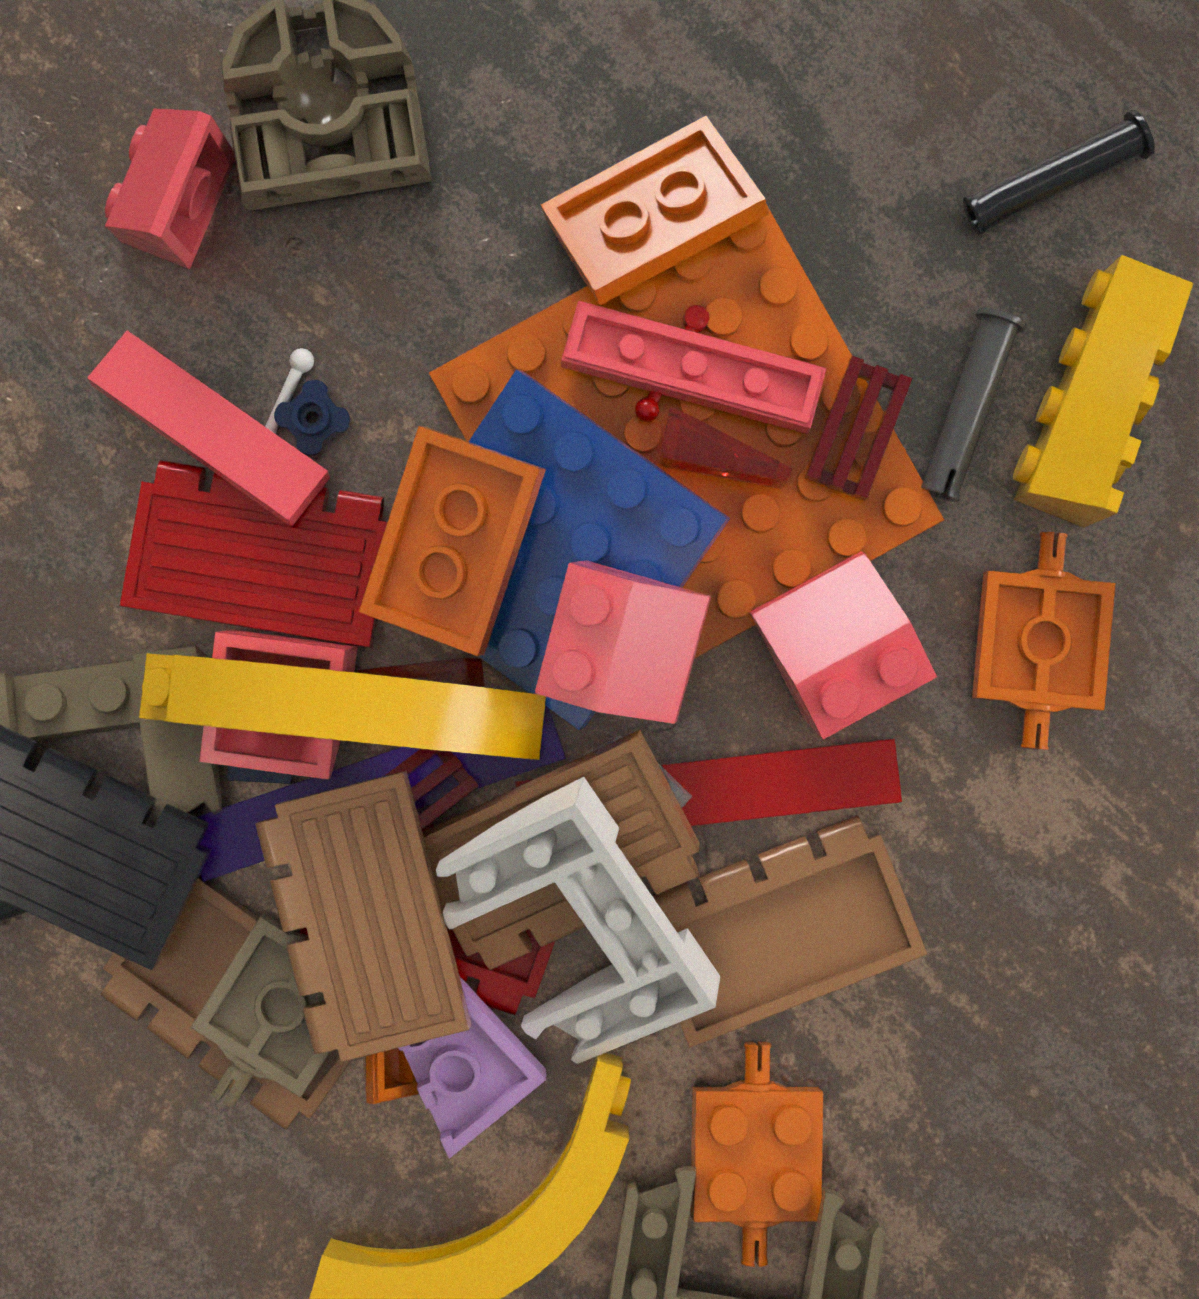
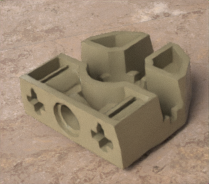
(266, 62)

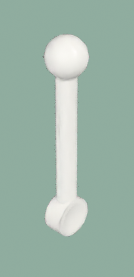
(301, 361)

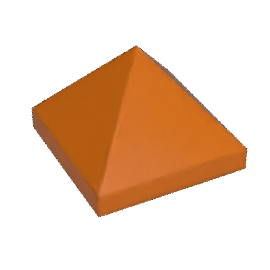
(388, 1076)

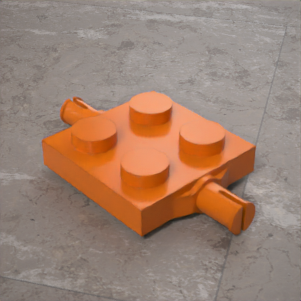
(1043, 640)
(756, 1153)

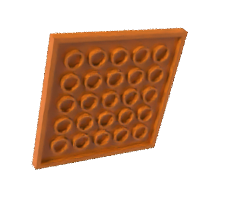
(773, 535)

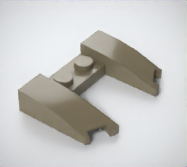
(110, 700)
(654, 1231)

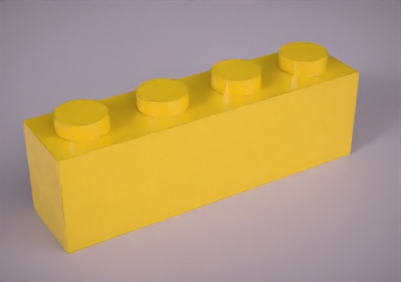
(1102, 392)

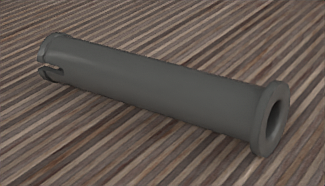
(971, 402)

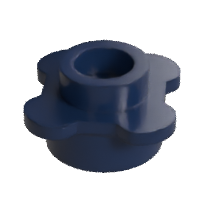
(312, 435)

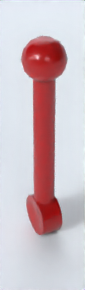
(694, 320)

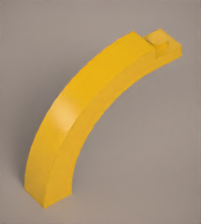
(342, 706)
(516, 1245)

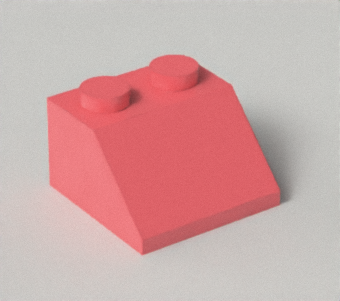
(170, 185)
(622, 643)
(843, 645)
(274, 751)

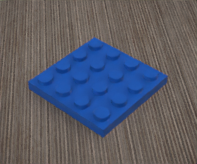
(593, 506)

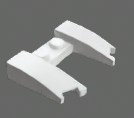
(570, 841)

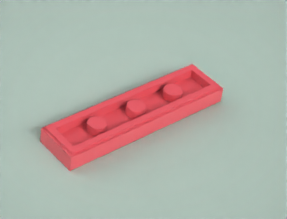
(693, 367)
(209, 428)

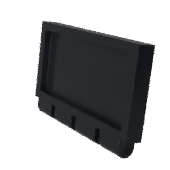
(93, 857)

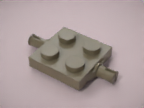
(261, 1017)

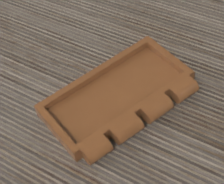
(650, 835)
(369, 917)
(796, 929)
(184, 979)

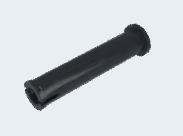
(1060, 172)

